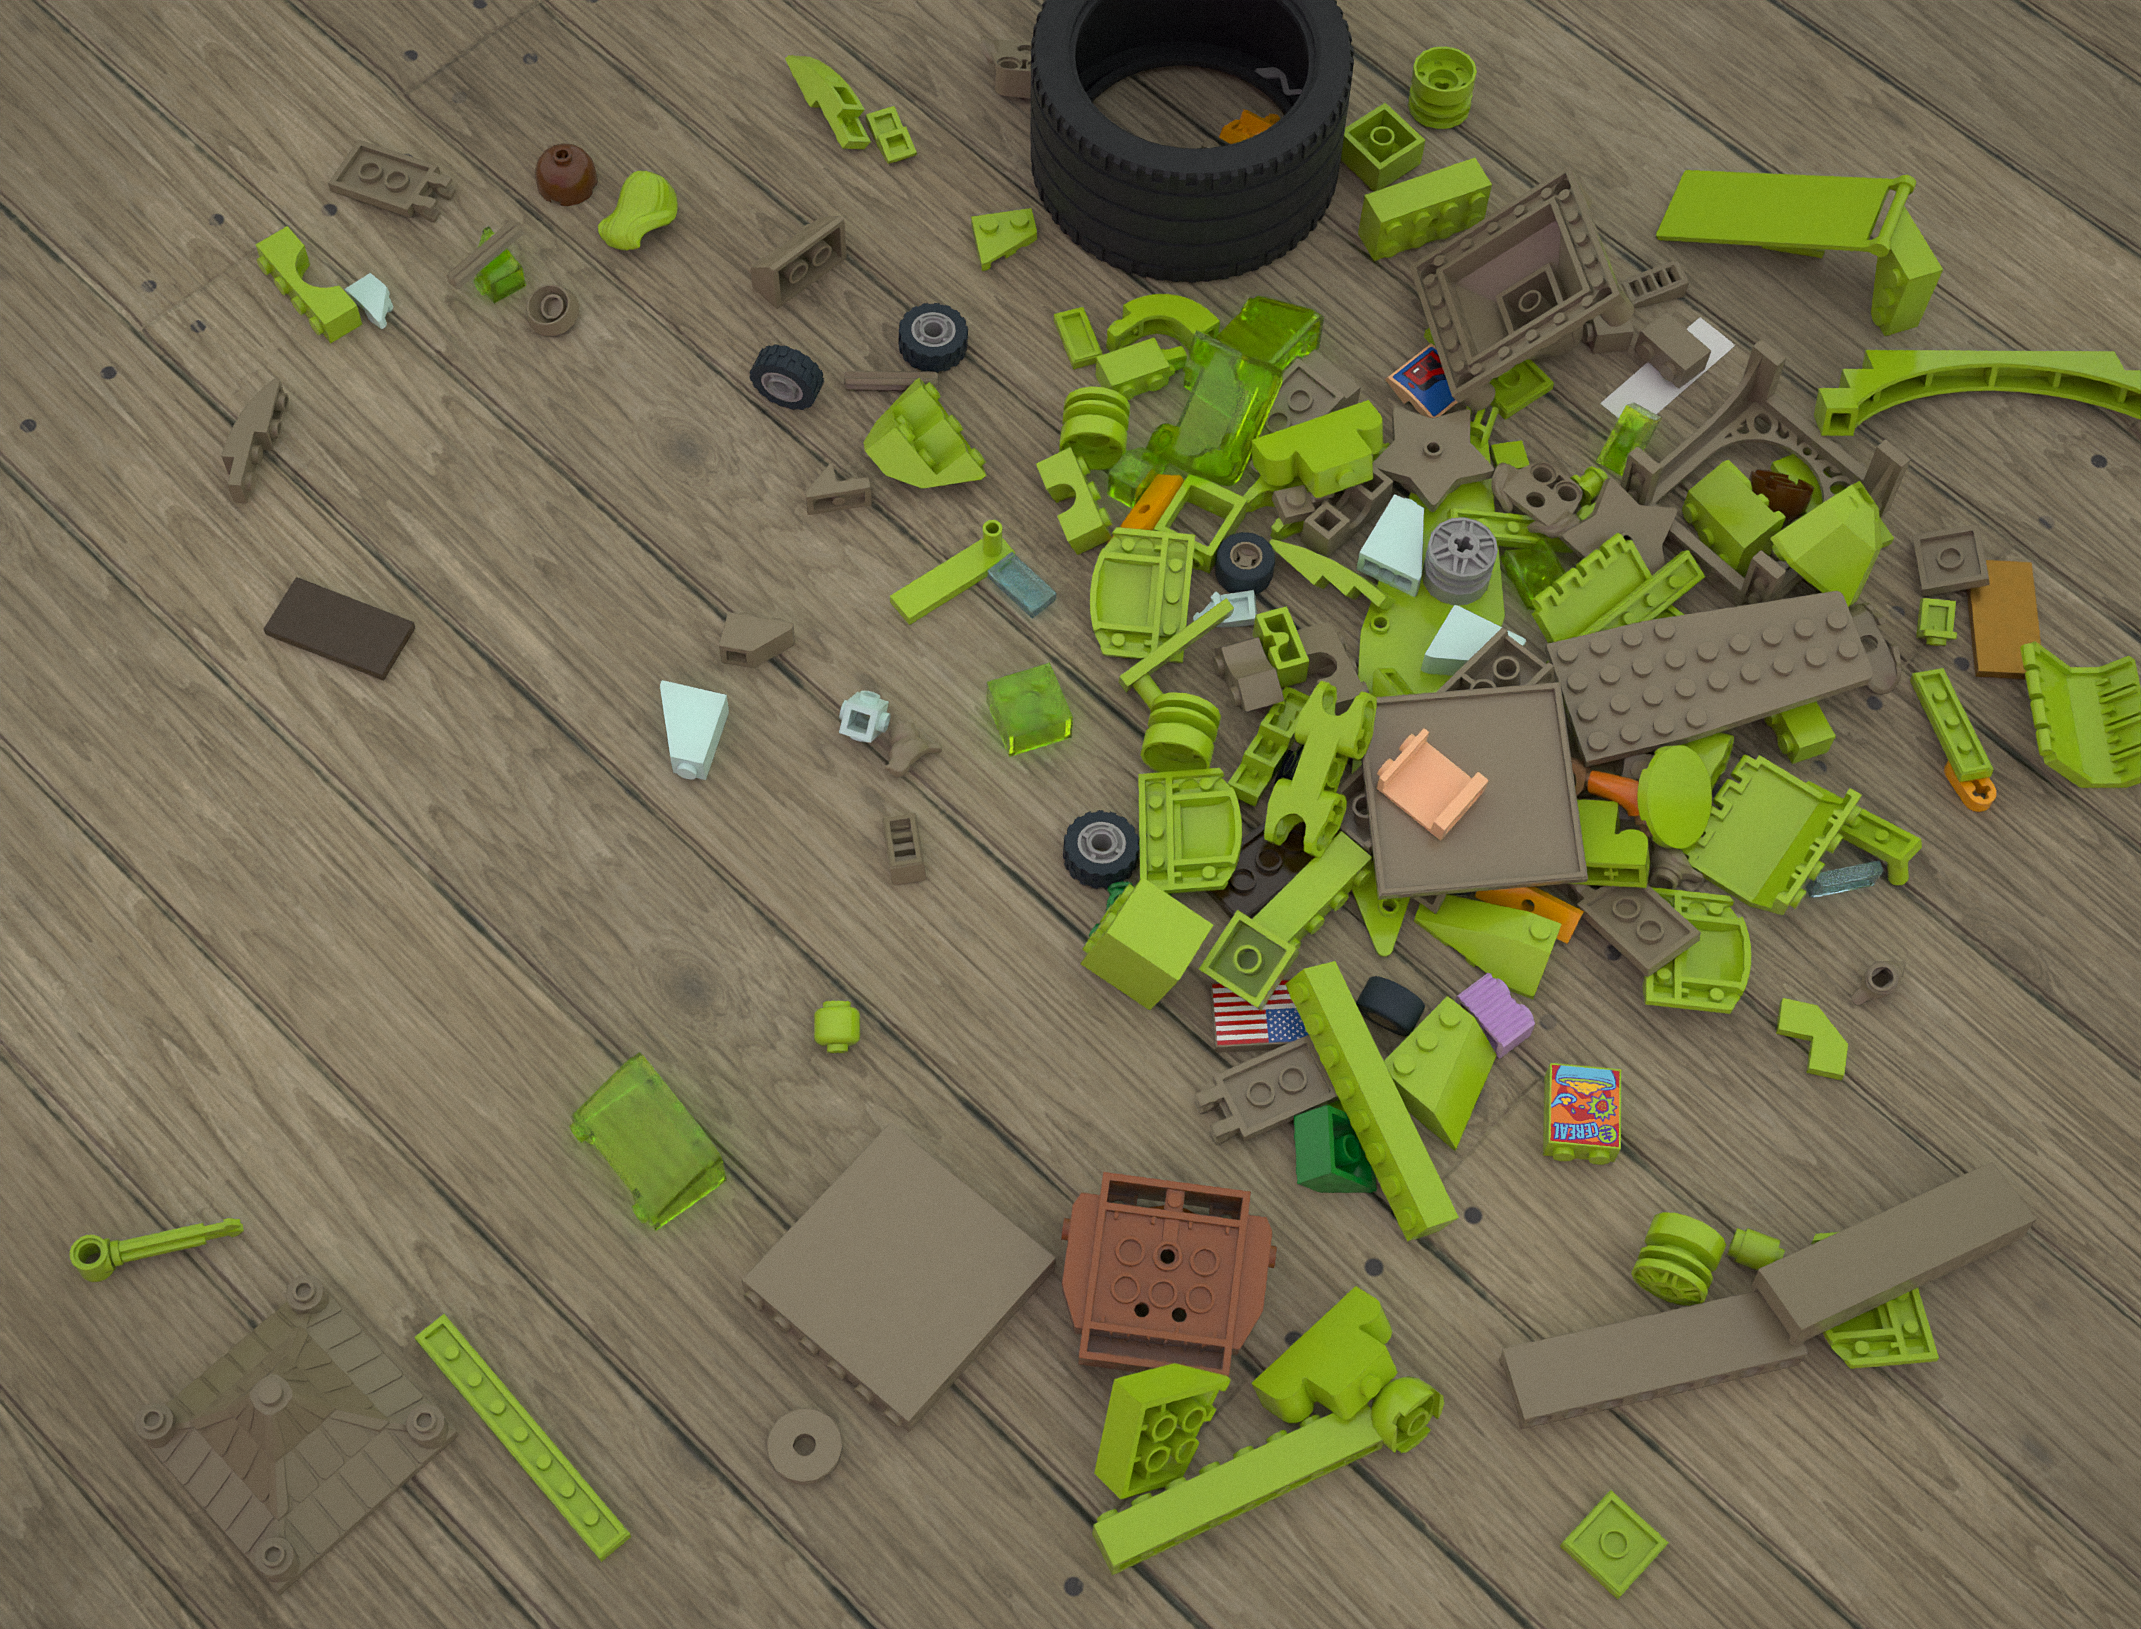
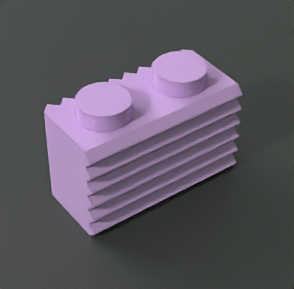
(1497, 1013)

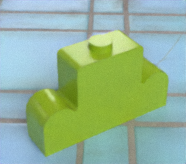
(1324, 451)
(1612, 855)
(1332, 1363)

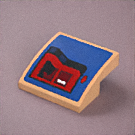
(1423, 383)

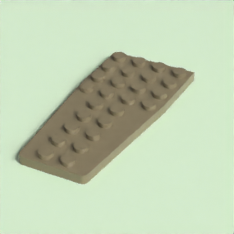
(1704, 672)

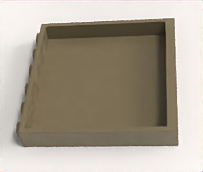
(898, 1277)

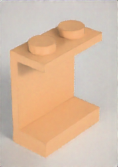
(1429, 785)

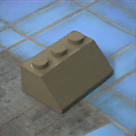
(800, 260)

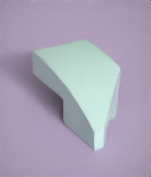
(372, 297)
(1244, 608)

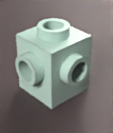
(856, 722)

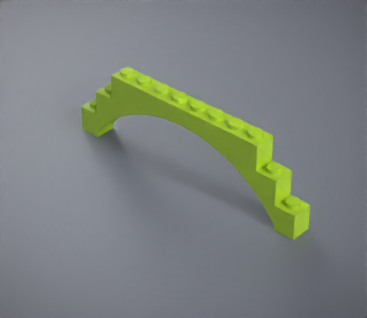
(1906, 375)

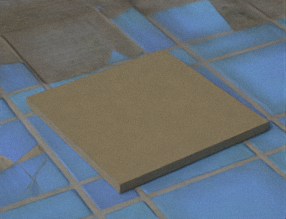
(1517, 830)

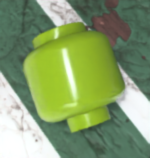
(837, 1026)

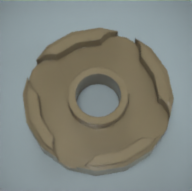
(799, 1425)

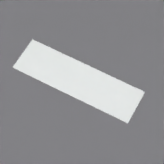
(1651, 389)

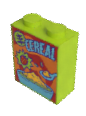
(1582, 1113)

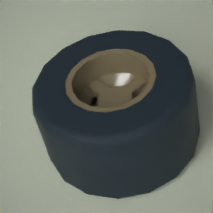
(1245, 563)
(1390, 1005)

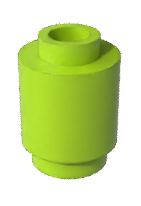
(1754, 1248)

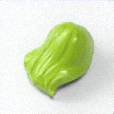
(642, 205)

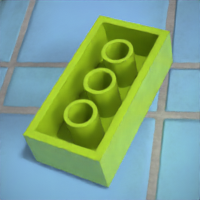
(1424, 209)

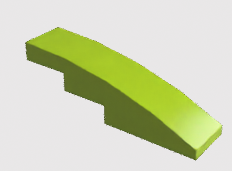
(1322, 571)
(1268, 748)

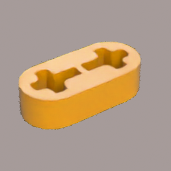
(1966, 789)

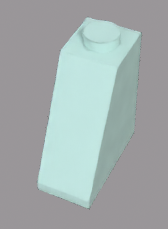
(1396, 546)
(1459, 640)
(693, 727)

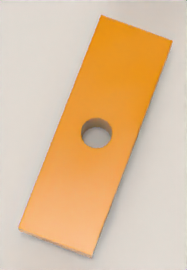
(1153, 502)
(1544, 905)

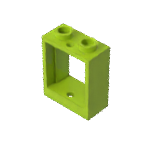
(1214, 500)

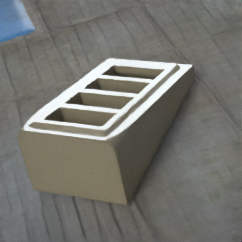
(1669, 274)
(907, 868)

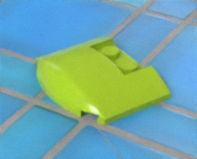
(1141, 591)
(1188, 830)
(1713, 970)
(1884, 1335)

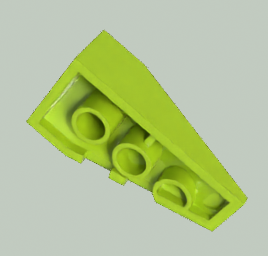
(1495, 938)

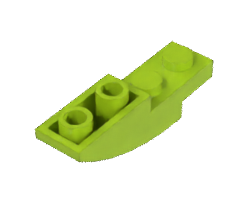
(829, 91)

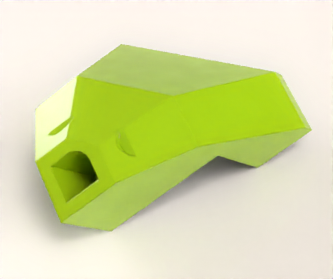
(922, 442)
(1834, 543)

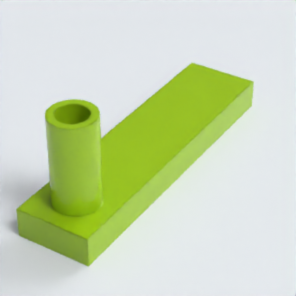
(952, 575)
(1139, 675)
(1881, 840)

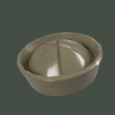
(552, 310)

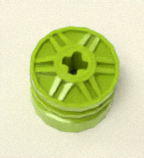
(1442, 87)
(1095, 426)
(1180, 733)
(1678, 1259)

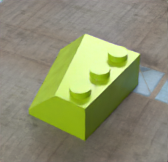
(1904, 279)
(1731, 516)
(1442, 1070)
(1154, 1426)

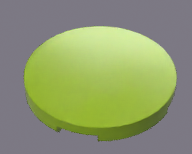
(1675, 797)

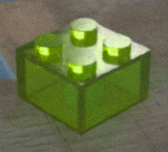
(1029, 709)

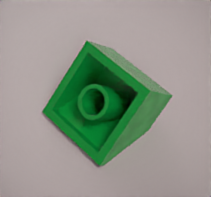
(1330, 1153)

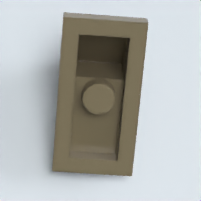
(829, 496)

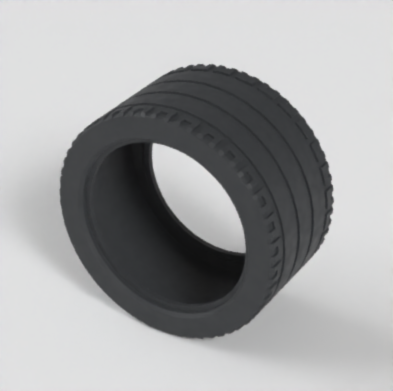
(1188, 208)

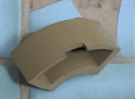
(1248, 674)

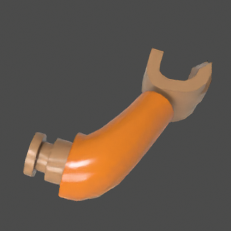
(1610, 787)

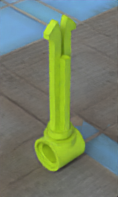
(118, 1252)

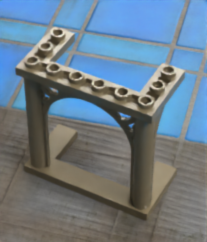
(1753, 399)

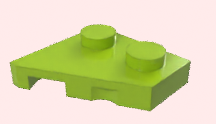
(1002, 234)

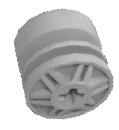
(1459, 561)

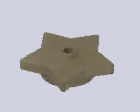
(1432, 455)
(1620, 513)

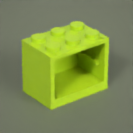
(1145, 942)

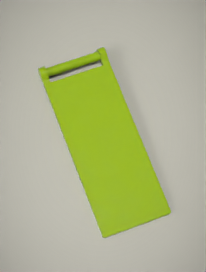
(1784, 210)

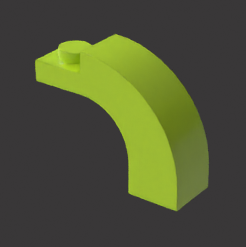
(1162, 315)

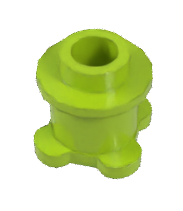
(1590, 484)

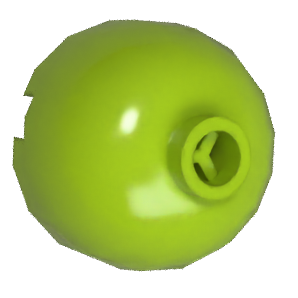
(1403, 1412)

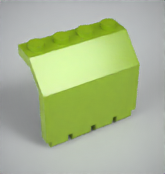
(1591, 590)
(2086, 718)
(1769, 835)

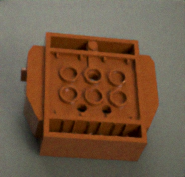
(1118, 1265)

